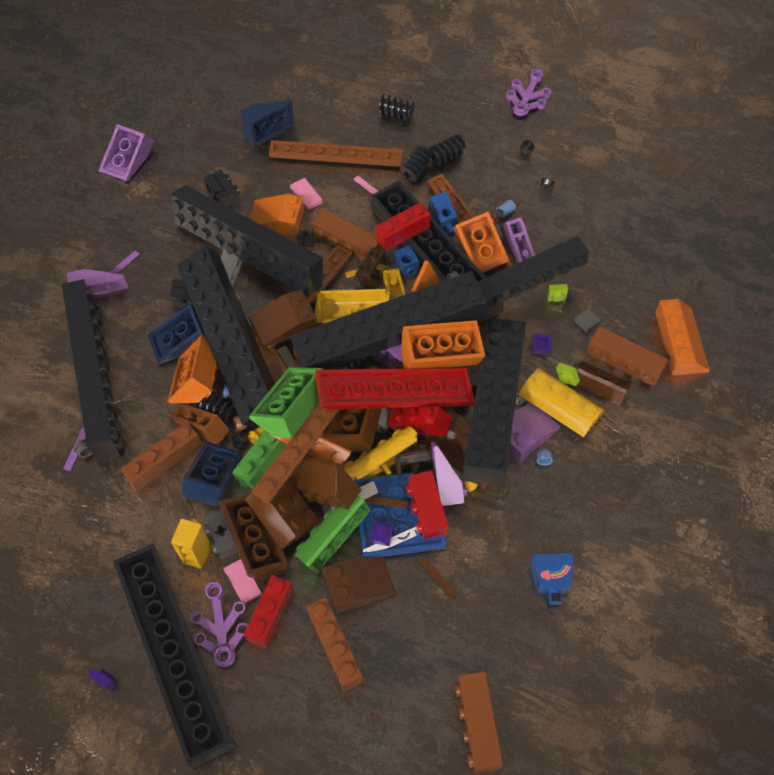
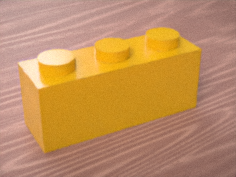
(191, 543)

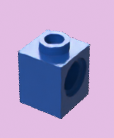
(406, 261)

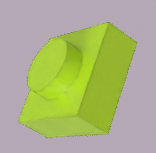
(557, 292)
(567, 374)

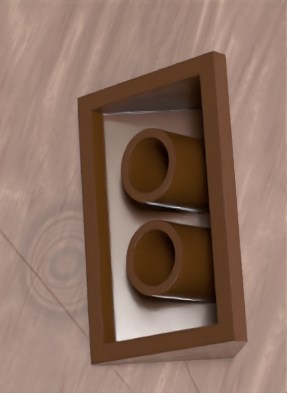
(601, 383)

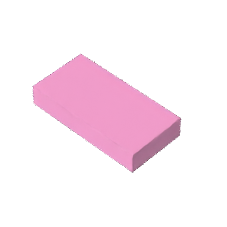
(310, 196)
(244, 586)

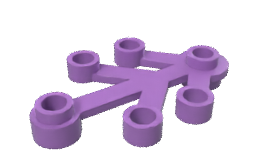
(522, 107)
(220, 627)

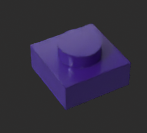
(541, 344)
(381, 533)
(103, 678)

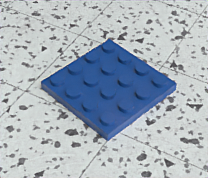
(403, 519)

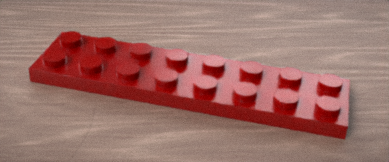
(393, 388)

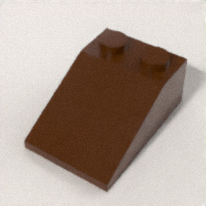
(283, 318)
(357, 582)

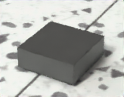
(587, 320)

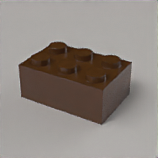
(286, 516)

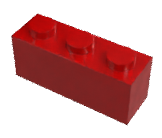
(402, 226)
(424, 420)
(427, 505)
(268, 611)

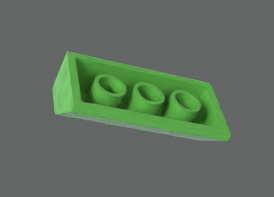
(288, 402)
(258, 460)
(331, 534)

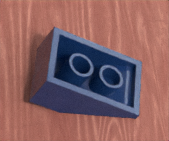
(266, 120)
(176, 335)
(211, 474)

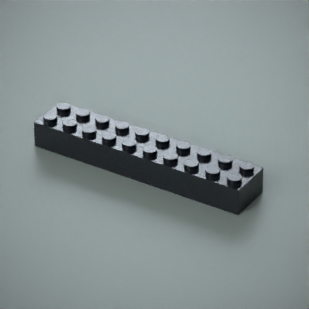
(247, 240)
(430, 245)
(382, 324)
(227, 331)
(91, 371)
(495, 403)
(173, 657)

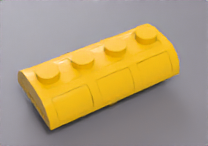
(340, 303)
(561, 402)
(382, 457)

